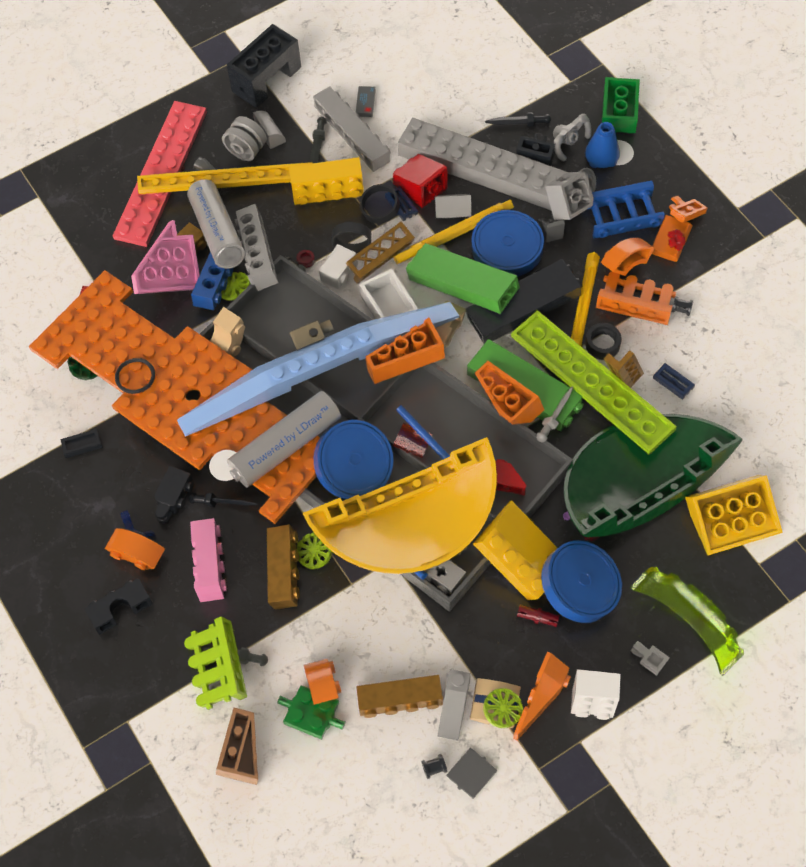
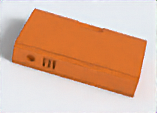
(661, 241)

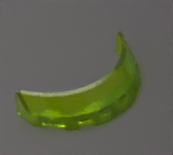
(696, 611)

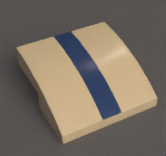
(482, 689)

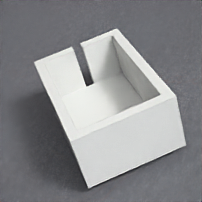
(386, 295)
(595, 694)

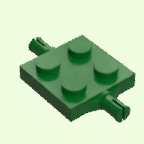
(308, 717)

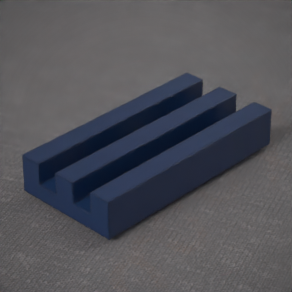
(408, 214)
(671, 383)

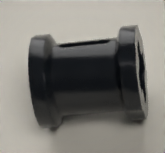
(682, 306)
(434, 766)

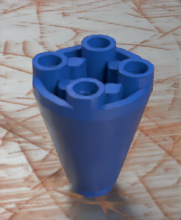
(603, 147)

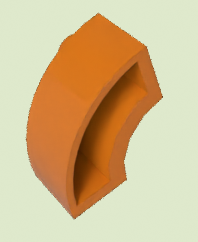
(627, 255)
(134, 548)
(321, 681)

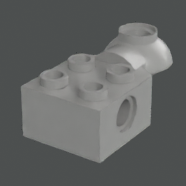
(571, 193)

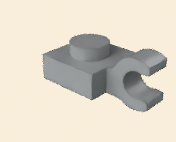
(652, 659)

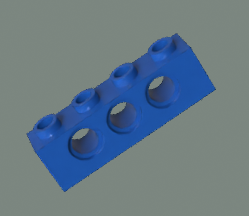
(210, 285)

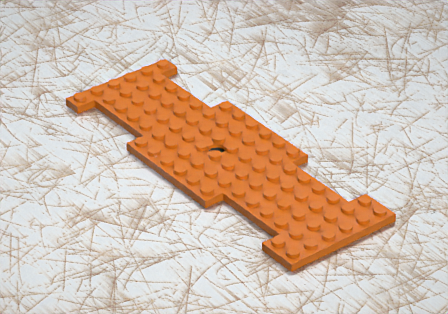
(106, 333)

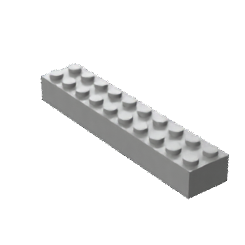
(480, 162)

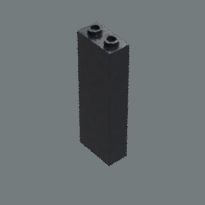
(539, 292)

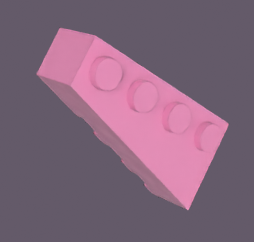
(207, 561)

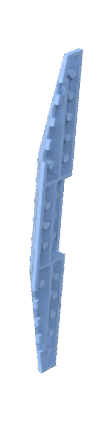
(293, 368)

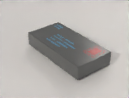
(365, 101)

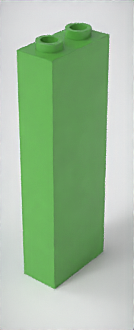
(463, 278)
(545, 386)

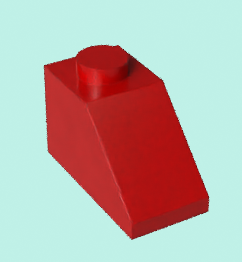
(508, 479)

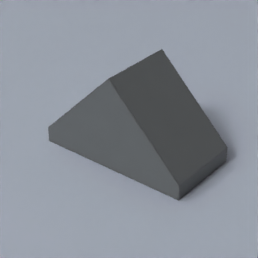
(551, 228)

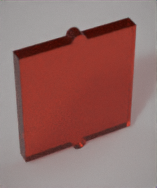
(410, 441)

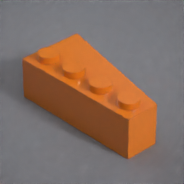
(406, 353)

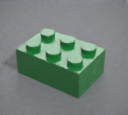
(621, 103)

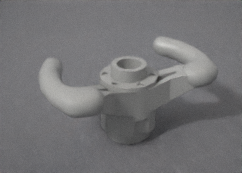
(569, 134)

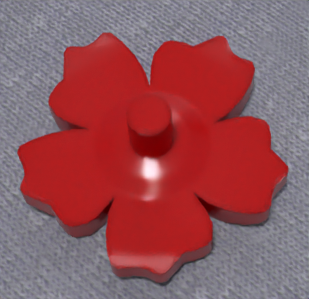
(676, 239)

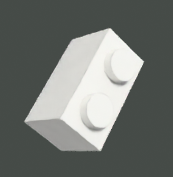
(335, 270)

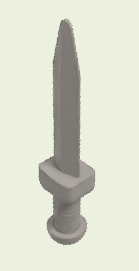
(550, 422)

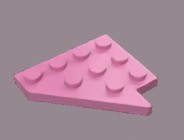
(168, 264)

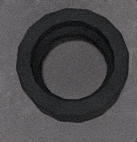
(607, 329)

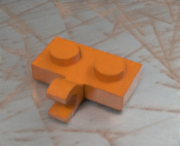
(686, 211)

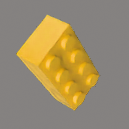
(326, 181)

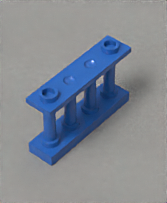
(625, 194)

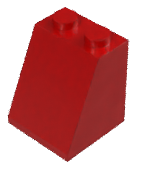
(421, 179)

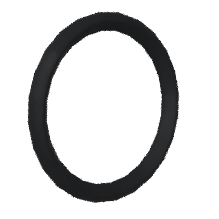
(130, 361)

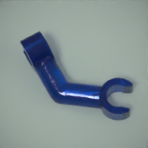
(128, 525)

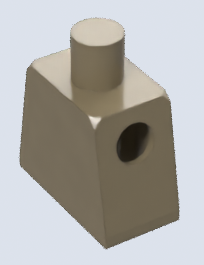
(302, 337)

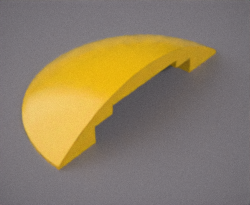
(415, 518)

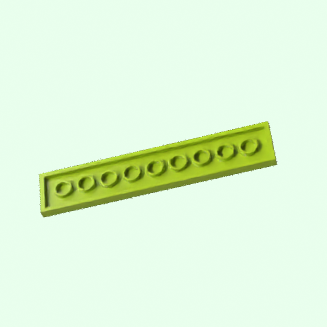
(594, 382)

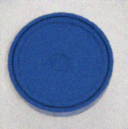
(508, 242)
(353, 459)
(581, 581)

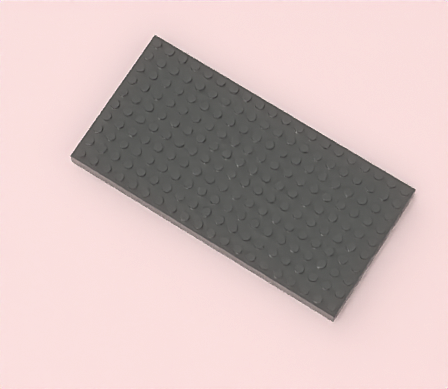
(429, 393)

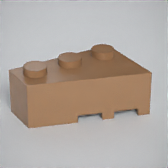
(238, 752)

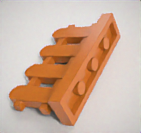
(633, 306)

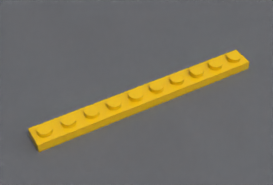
(221, 178)

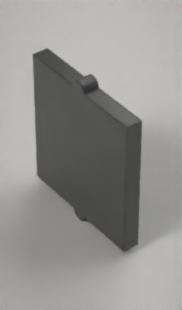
(471, 773)

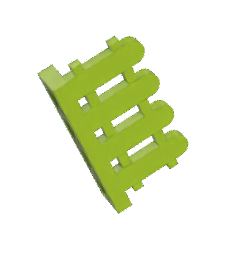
(228, 664)

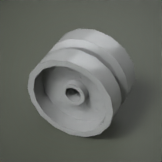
(244, 138)

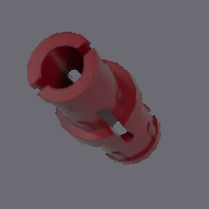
(538, 615)

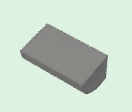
(273, 134)
(453, 205)

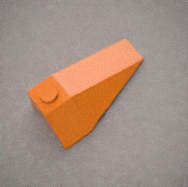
(509, 396)
(549, 683)

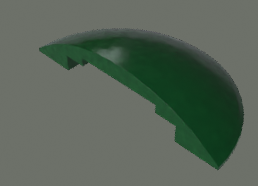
(621, 486)

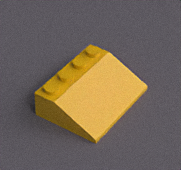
(734, 514)
(516, 549)

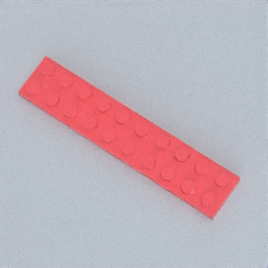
(167, 156)

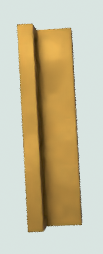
(381, 259)
(626, 369)

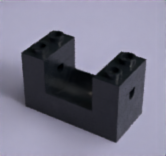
(261, 60)

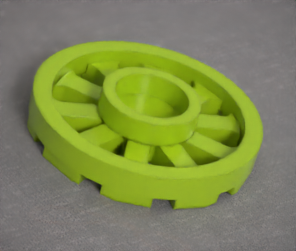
(234, 286)
(313, 551)
(502, 708)

